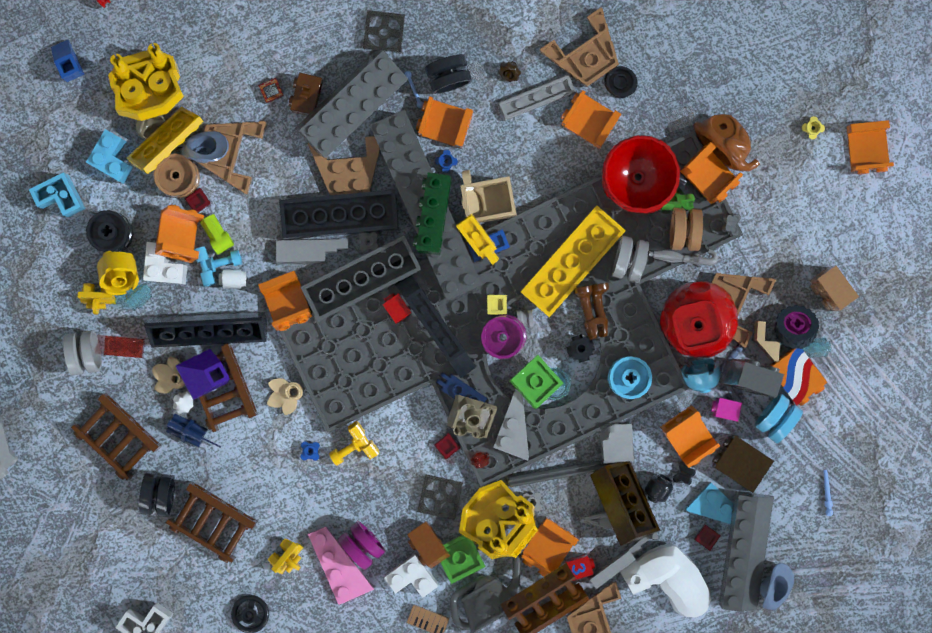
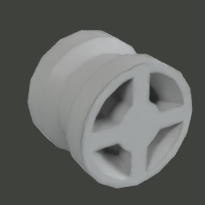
(525, 317)

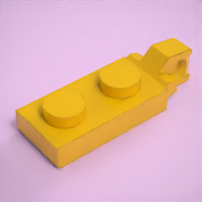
(478, 238)

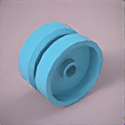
(640, 380)
(778, 418)

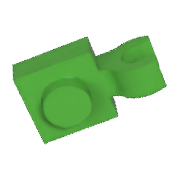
(680, 200)

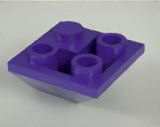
(202, 374)

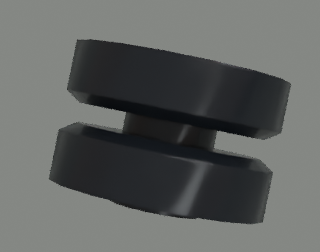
(448, 74)
(98, 229)
(157, 494)

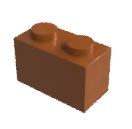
(428, 545)

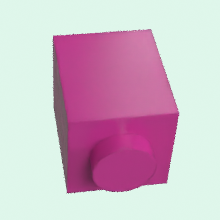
(726, 409)

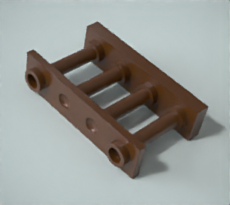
(241, 390)
(135, 430)
(228, 512)
(550, 611)

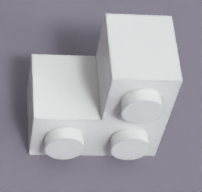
(159, 270)
(411, 572)
(153, 623)

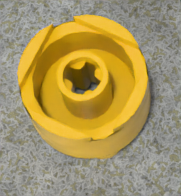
(117, 272)

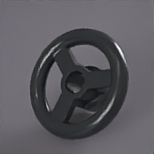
(243, 617)

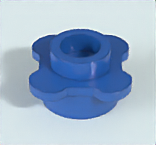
(446, 156)
(314, 447)

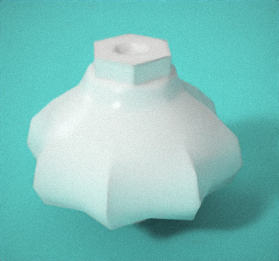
(183, 402)

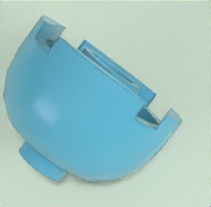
(702, 375)

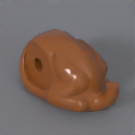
(730, 138)

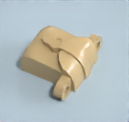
(488, 199)

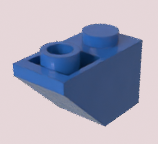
(66, 61)

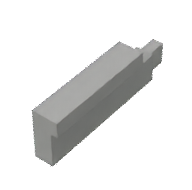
(307, 250)
(616, 564)

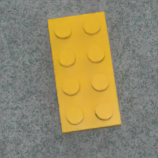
(164, 140)

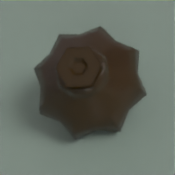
(509, 71)

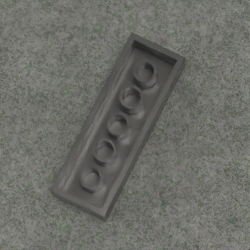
(351, 103)
(752, 377)

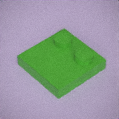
(536, 382)
(463, 559)

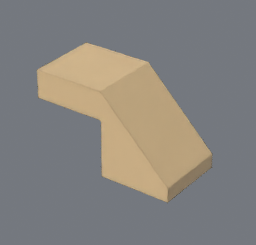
(770, 348)

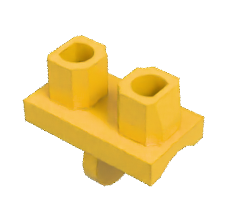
(93, 299)
(289, 558)

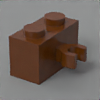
(306, 93)

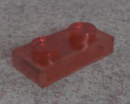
(124, 346)

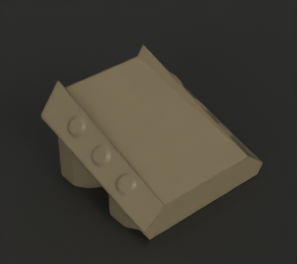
(471, 417)

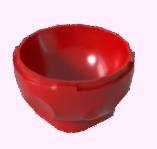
(655, 165)
(701, 303)

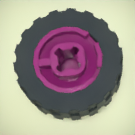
(796, 327)

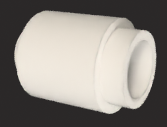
(232, 278)

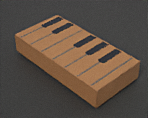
(427, 619)

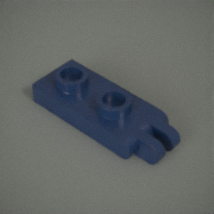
(454, 386)

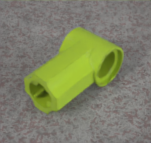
(218, 237)

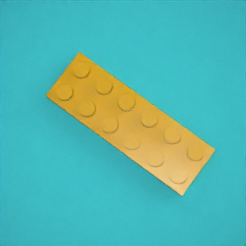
(573, 261)

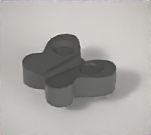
(730, 224)

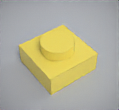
(496, 304)

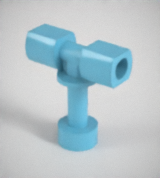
(209, 265)

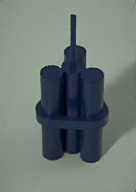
(187, 430)

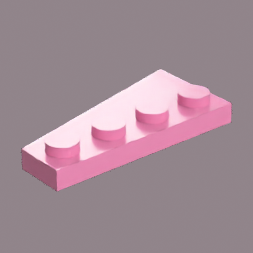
(341, 572)

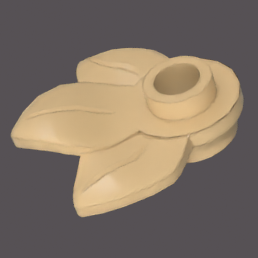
(166, 376)
(282, 397)

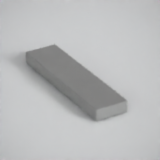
(536, 97)

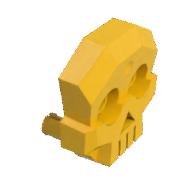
(143, 73)
(486, 511)

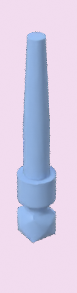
(828, 503)

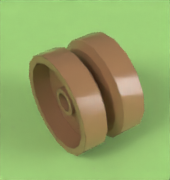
(188, 176)
(686, 228)

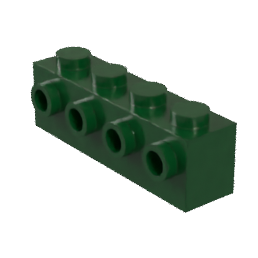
(433, 213)

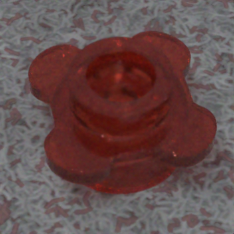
(480, 459)

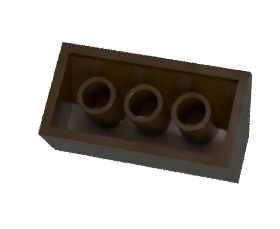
(624, 502)

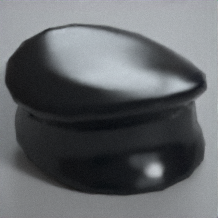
(621, 82)

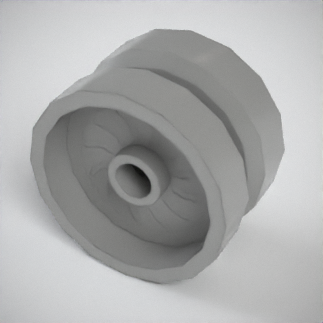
(631, 259)
(82, 352)

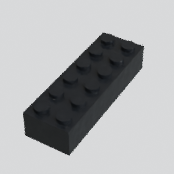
(339, 214)

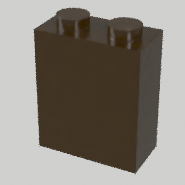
(742, 463)

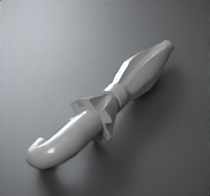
(696, 260)

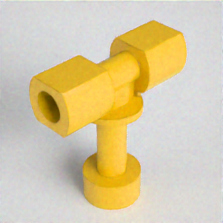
(359, 442)

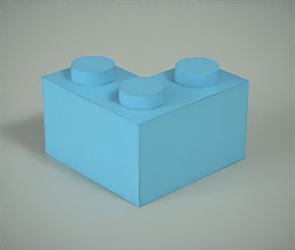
(105, 157)
(59, 190)

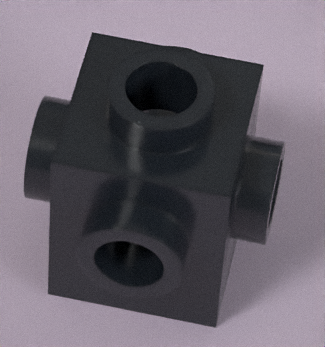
(573, 352)

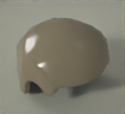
(148, 126)

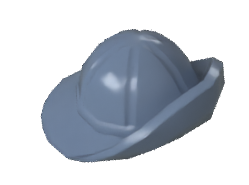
(205, 147)
(777, 587)

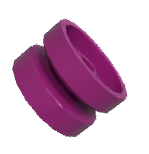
(492, 337)
(361, 545)

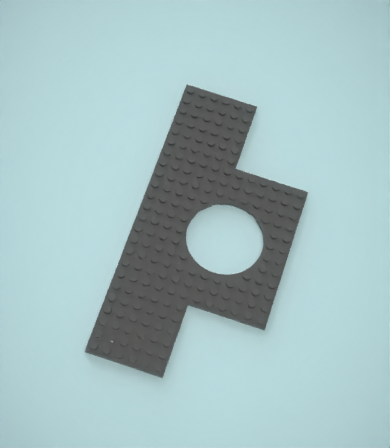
(367, 360)

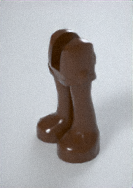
(592, 324)

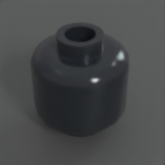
(659, 488)

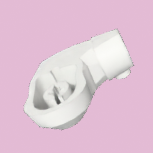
(675, 576)

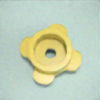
(819, 128)

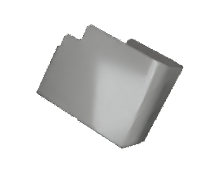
(617, 443)

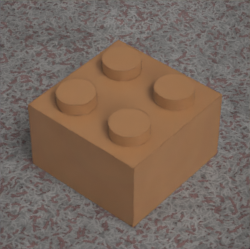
(833, 289)

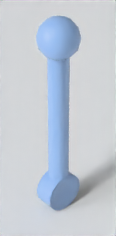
(419, 103)

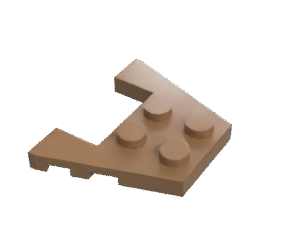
(590, 59)
(225, 166)
(349, 174)
(738, 289)
(591, 615)

